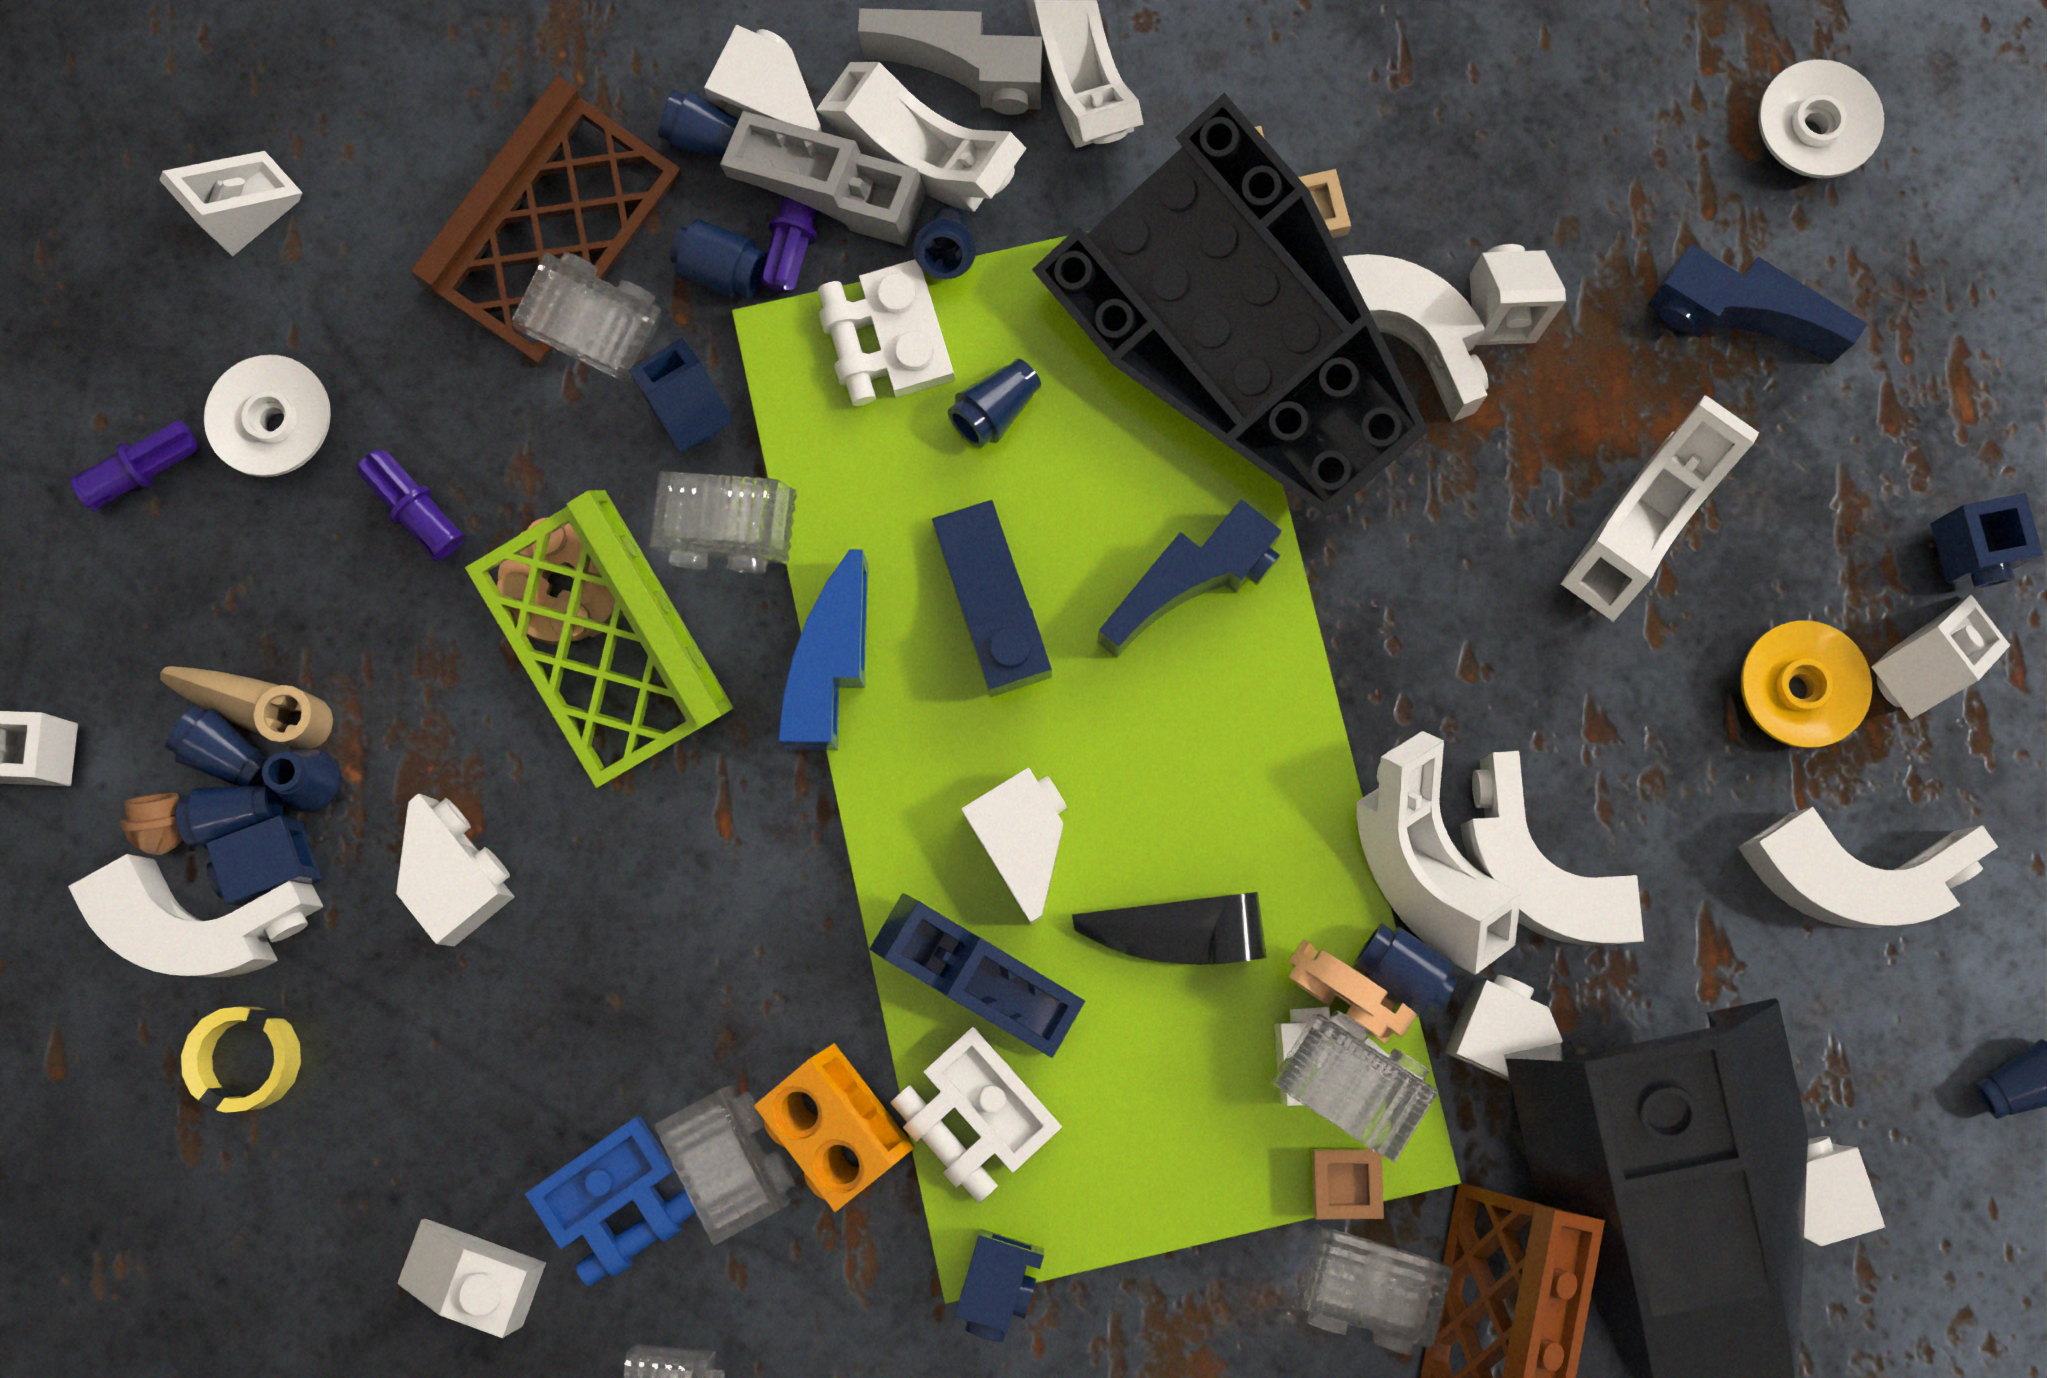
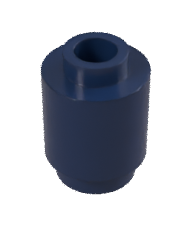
(717, 259)
(1406, 969)

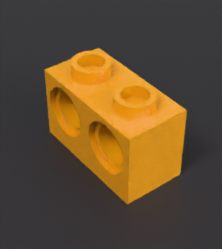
(846, 1116)

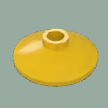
(1834, 677)

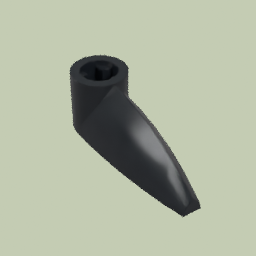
(1182, 931)

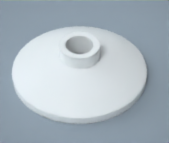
(1835, 100)
(247, 399)

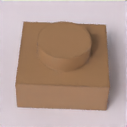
(1347, 1184)

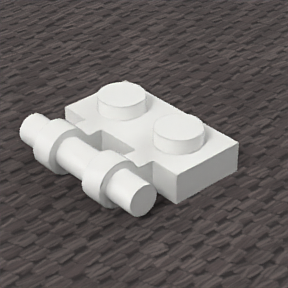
(905, 328)
(990, 1100)

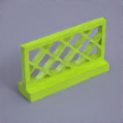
(647, 610)

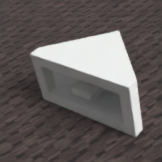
(233, 196)

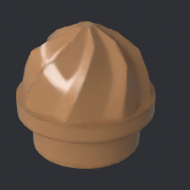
(152, 822)

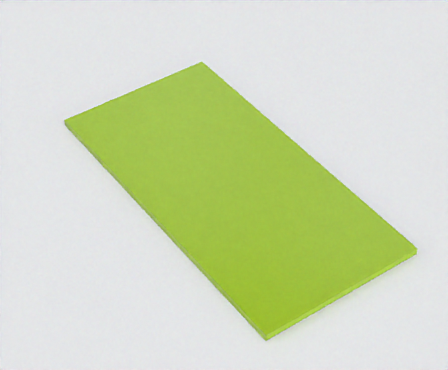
(1183, 766)

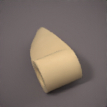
(255, 705)

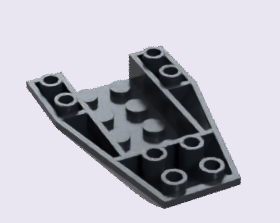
(1241, 313)
(1700, 1182)

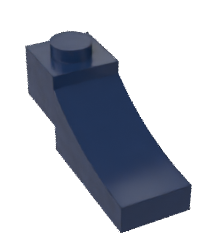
(1762, 300)
(1231, 555)
(992, 599)
(977, 975)

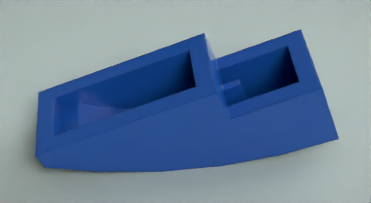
(827, 658)

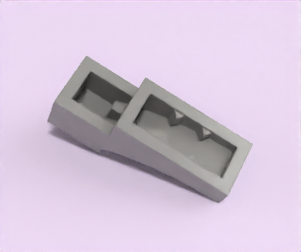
(952, 44)
(827, 175)

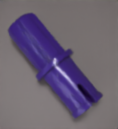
(790, 237)
(134, 465)
(410, 505)

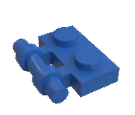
(598, 1185)

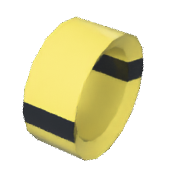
(198, 1062)

